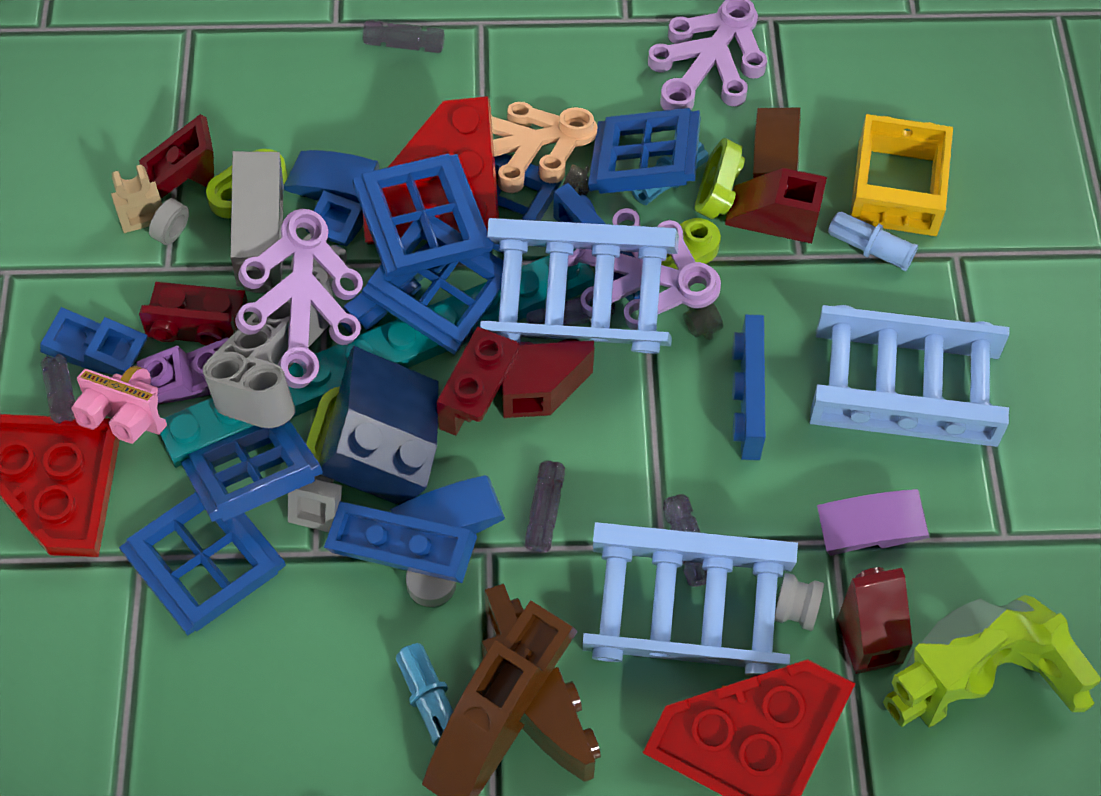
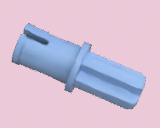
(873, 240)

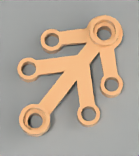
(570, 130)

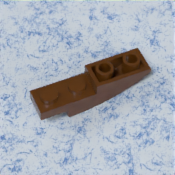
(494, 703)
(552, 713)

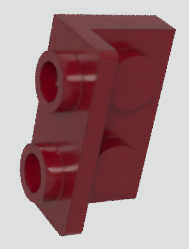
(191, 313)
(475, 380)

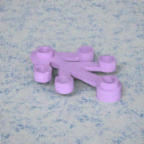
(732, 19)
(676, 280)
(302, 290)

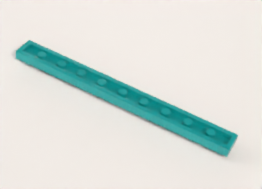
(394, 341)

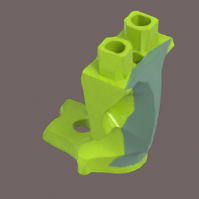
(972, 641)

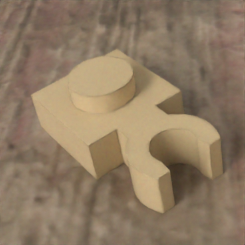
(135, 200)

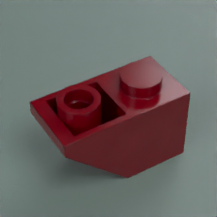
(779, 204)
(545, 376)
(876, 619)

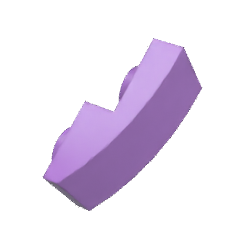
(179, 373)
(873, 520)

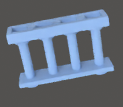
(606, 243)
(905, 414)
(718, 557)

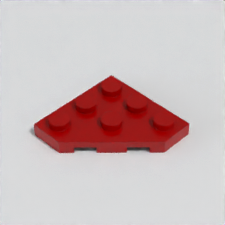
(453, 128)
(58, 480)
(755, 732)

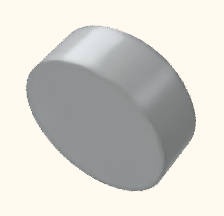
(169, 221)
(429, 590)

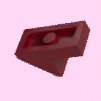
(182, 157)

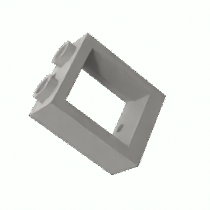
(256, 212)

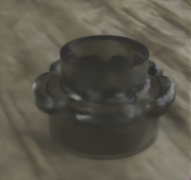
(578, 179)
(703, 321)

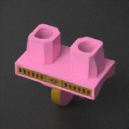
(124, 398)

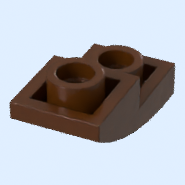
(776, 140)

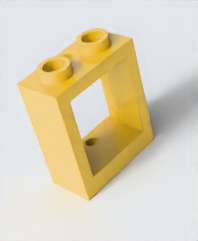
(897, 207)

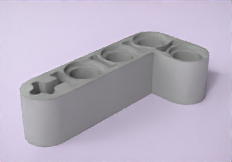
(246, 372)

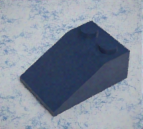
(382, 429)

